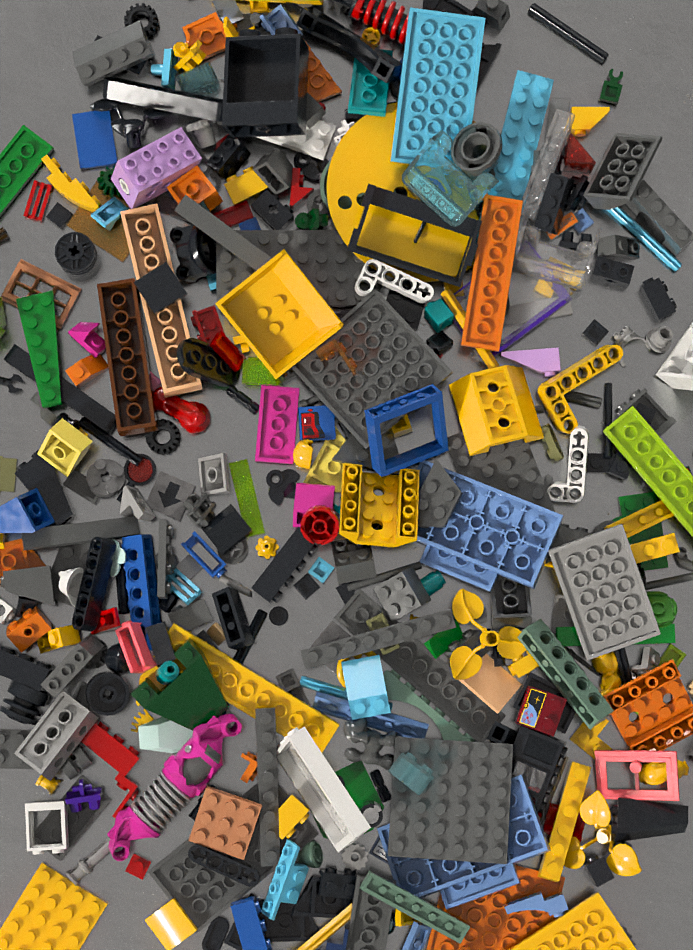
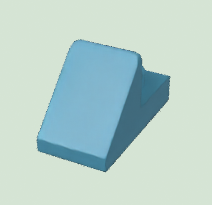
(109, 213)

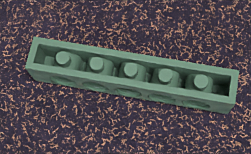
(565, 673)

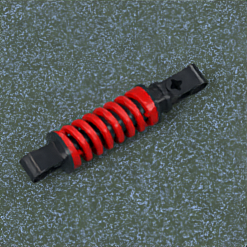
(389, 17)

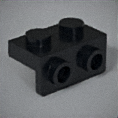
(228, 157)
(337, 883)

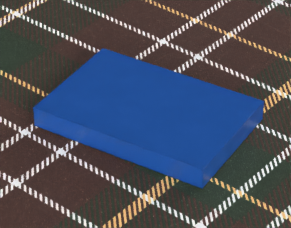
(94, 139)

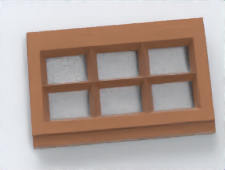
(31, 280)

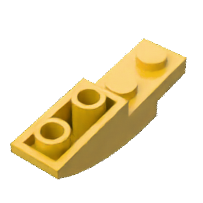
(71, 190)

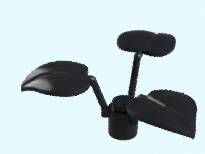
(128, 128)

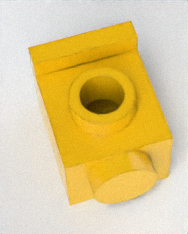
(522, 665)

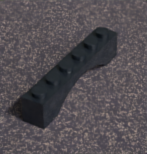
(326, 28)

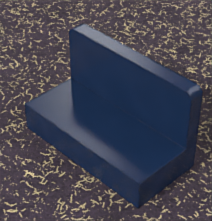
(337, 944)

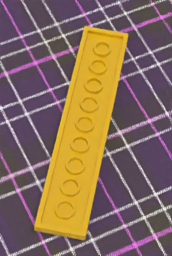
(250, 691)

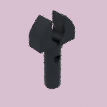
(8, 382)

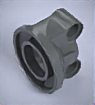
(477, 149)

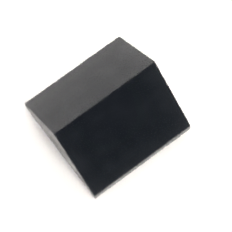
(227, 529)

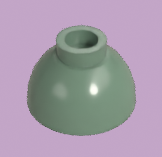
(311, 855)

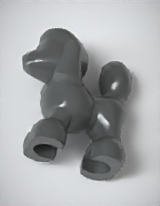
(373, 741)

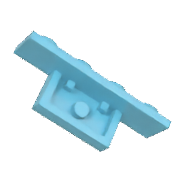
(286, 881)

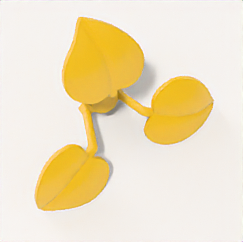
(463, 660)
(622, 857)

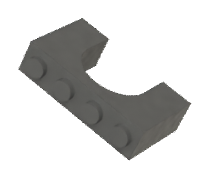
(676, 233)

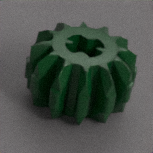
(105, 182)

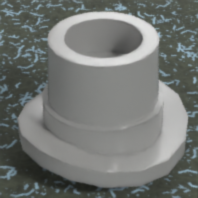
(659, 339)

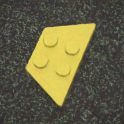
(324, 470)

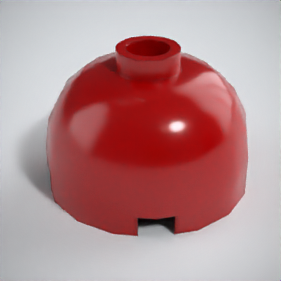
(320, 524)

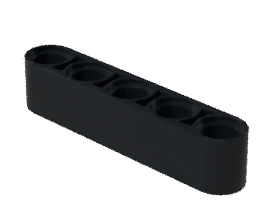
(93, 584)

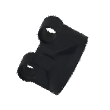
(195, 253)

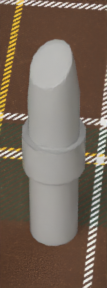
(236, 585)

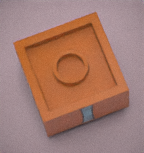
(197, 187)

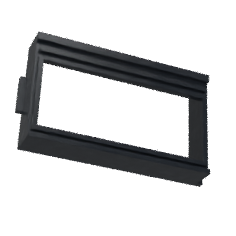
(420, 211)

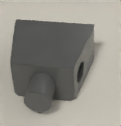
(493, 12)
(275, 170)

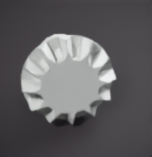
(203, 132)

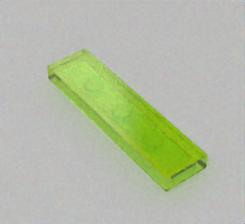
(246, 496)

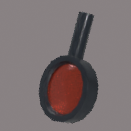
(139, 475)

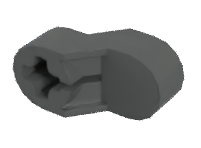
(45, 413)

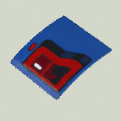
(316, 423)

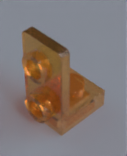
(328, 351)

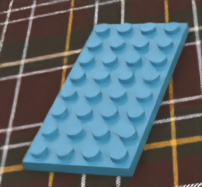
(436, 79)

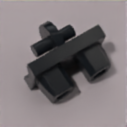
(576, 197)
(567, 240)

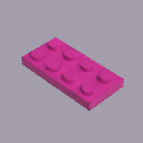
(277, 424)

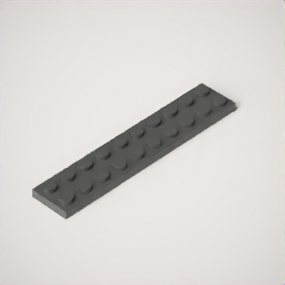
(424, 672)

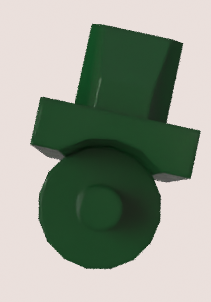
(311, 220)

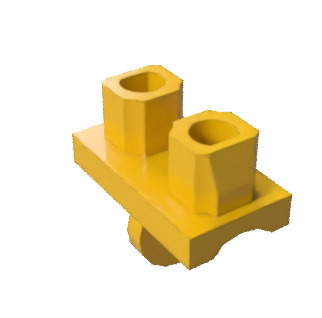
(187, 54)

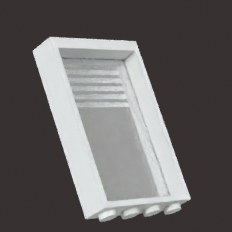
(321, 789)

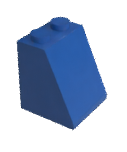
(25, 514)

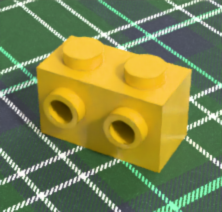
(244, 186)

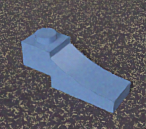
(553, 904)

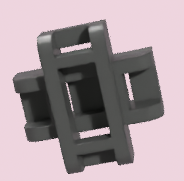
(195, 507)

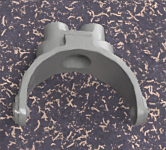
(626, 336)

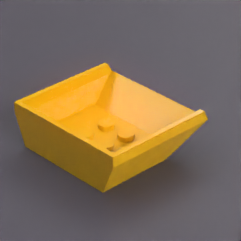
(279, 314)

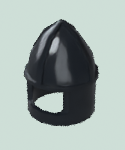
(115, 660)

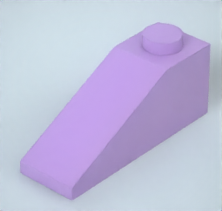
(540, 361)

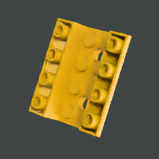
(482, 409)
(393, 510)

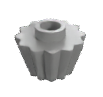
(354, 849)

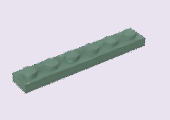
(414, 907)

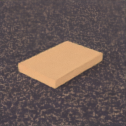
(492, 684)

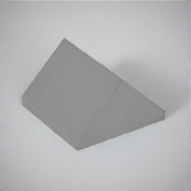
(214, 474)

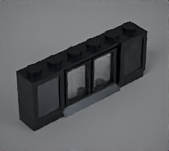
(537, 759)

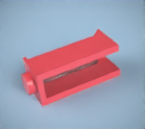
(135, 647)

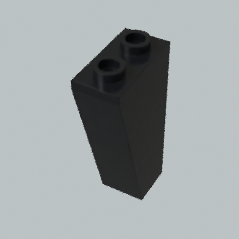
(44, 477)
(647, 819)

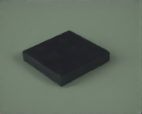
(160, 288)

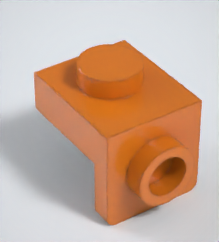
(251, 772)

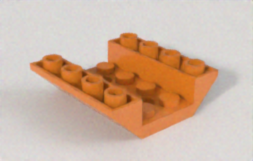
(658, 722)

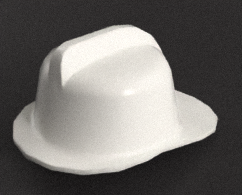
(70, 583)

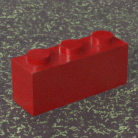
(111, 748)

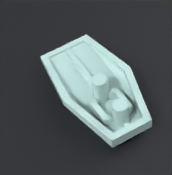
(163, 735)

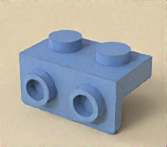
(277, 19)

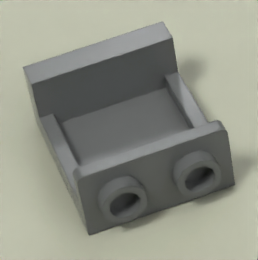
(660, 422)

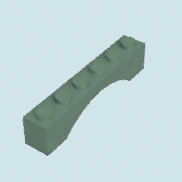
(405, 692)

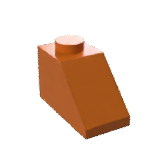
(86, 370)

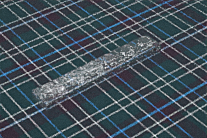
(546, 162)

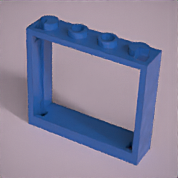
(398, 407)

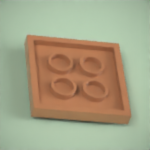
(225, 822)

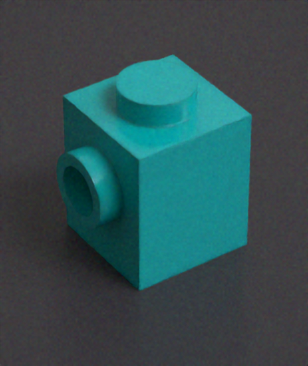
(438, 315)

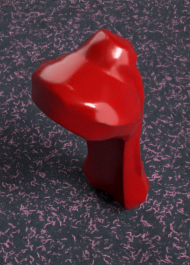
(191, 415)

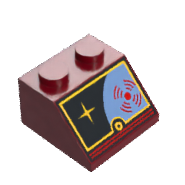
(540, 711)

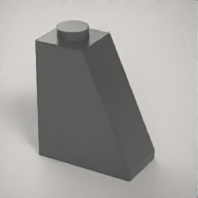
(31, 583)

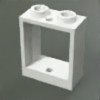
(40, 806)

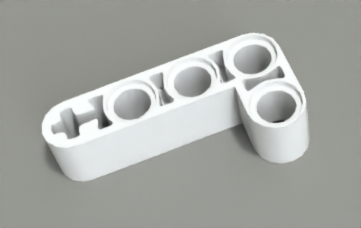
(396, 285)
(580, 464)

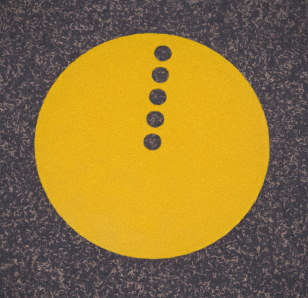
(363, 159)

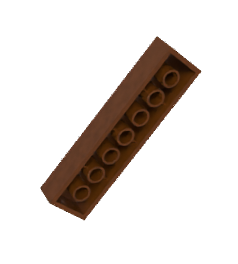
(127, 357)

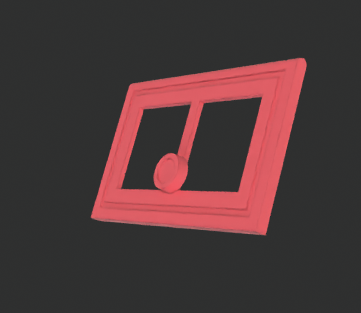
(636, 757)

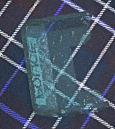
(443, 184)

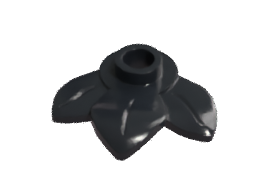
(311, 167)
(285, 486)

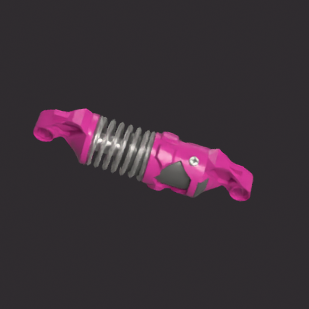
(180, 781)

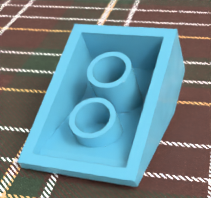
(365, 687)

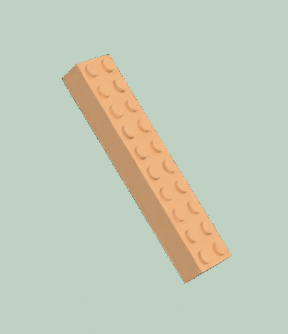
(169, 327)

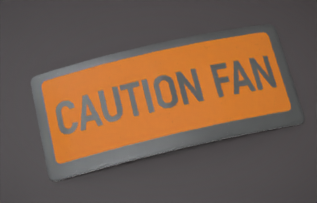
(569, 220)

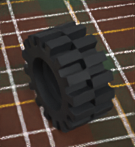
(146, 11)
(171, 444)

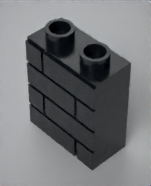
(265, 84)

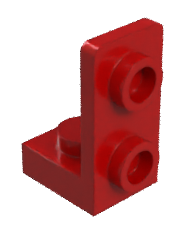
(126, 783)

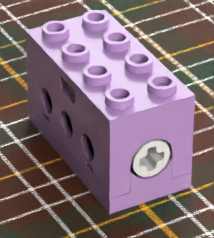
(154, 167)

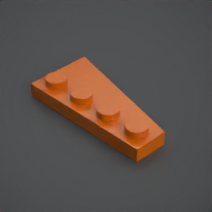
(320, 83)

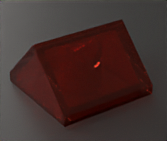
(577, 158)

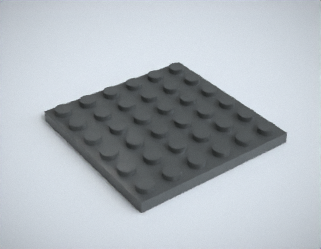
(388, 362)
(463, 807)

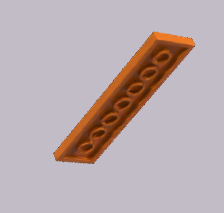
(491, 273)

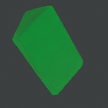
(439, 643)

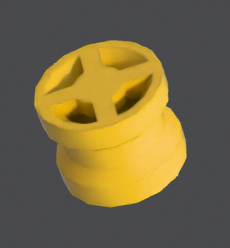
(372, 35)

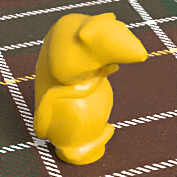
(608, 667)
(655, 772)

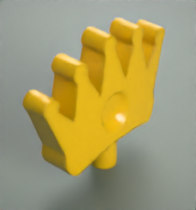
(144, 719)

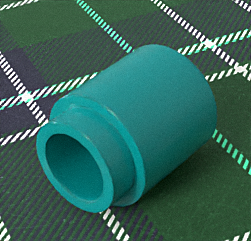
(433, 582)
(167, 672)

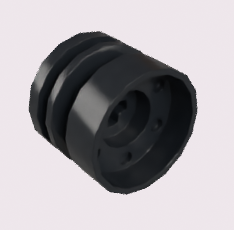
(80, 264)
(24, 703)

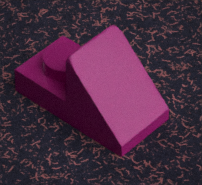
(87, 337)

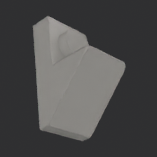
(134, 504)

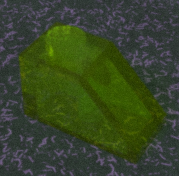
(257, 374)

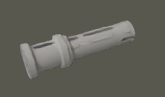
(85, 866)

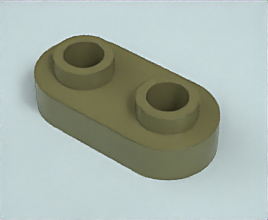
(554, 449)

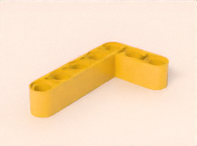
(573, 380)

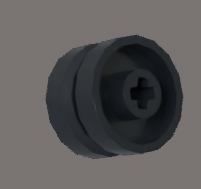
(118, 693)

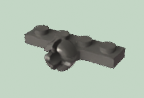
(165, 559)

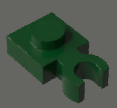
(611, 89)

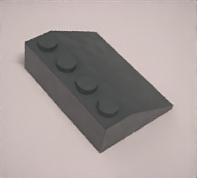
(621, 170)

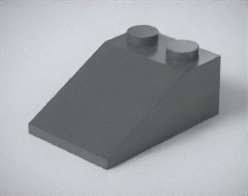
(510, 605)

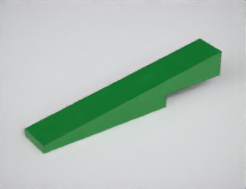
(569, 637)

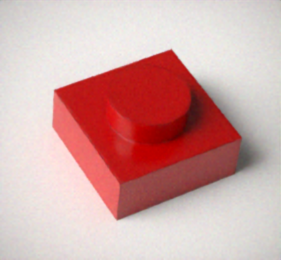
(138, 866)

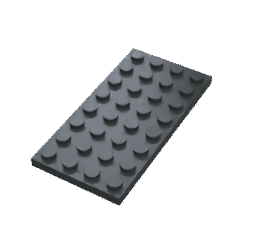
(317, 253)
(506, 468)
(207, 893)

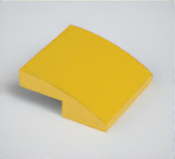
(171, 924)

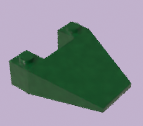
(191, 696)

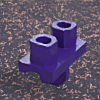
(83, 793)

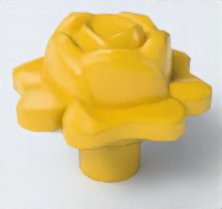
(267, 547)

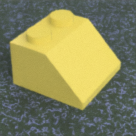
(64, 447)

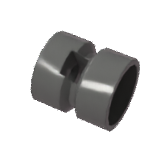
(73, 768)

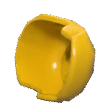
(303, 453)

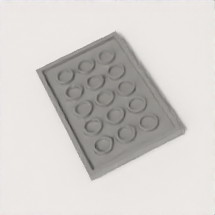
(604, 592)

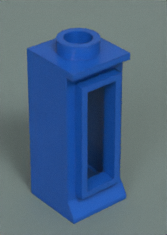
(191, 542)

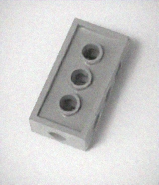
(56, 735)

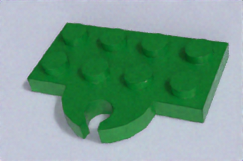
(631, 504)

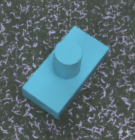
(166, 69)

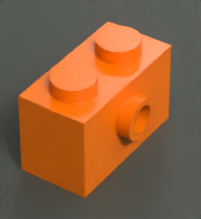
(28, 628)

